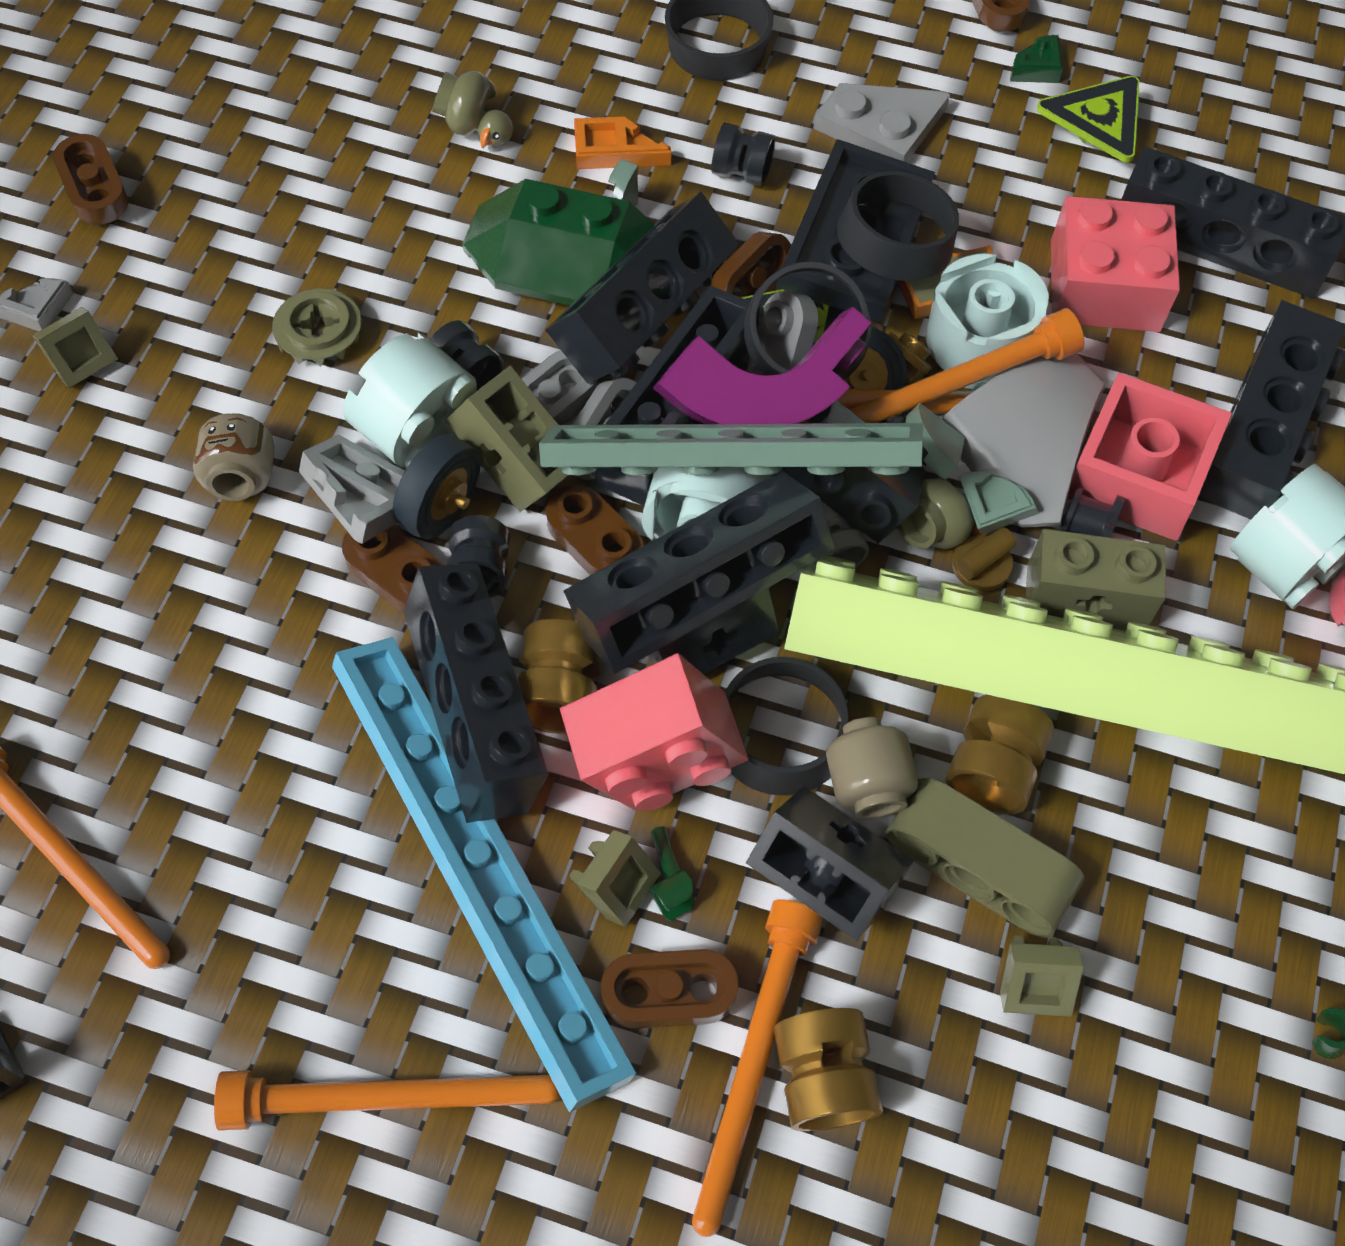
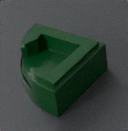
(1039, 62)

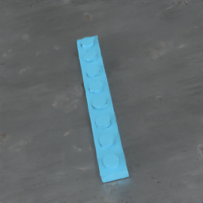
(485, 880)

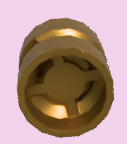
(558, 671)
(1000, 754)
(832, 1094)

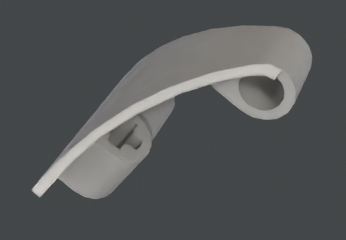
(1031, 428)

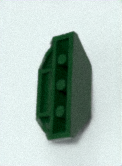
(550, 239)

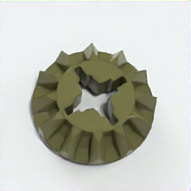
(297, 317)

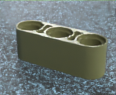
(986, 857)

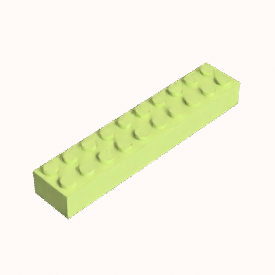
(1072, 663)

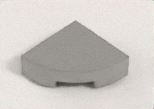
(35, 305)

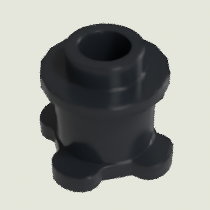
(1090, 515)

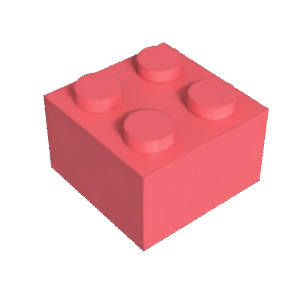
(1115, 263)
(1151, 452)
(654, 735)

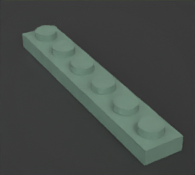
(756, 447)

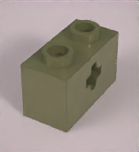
(505, 428)
(1098, 576)

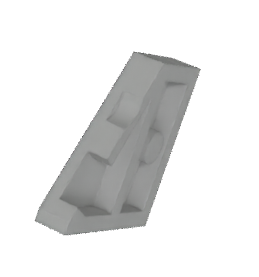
(881, 117)
(353, 485)

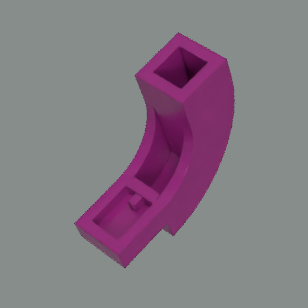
(719, 393)

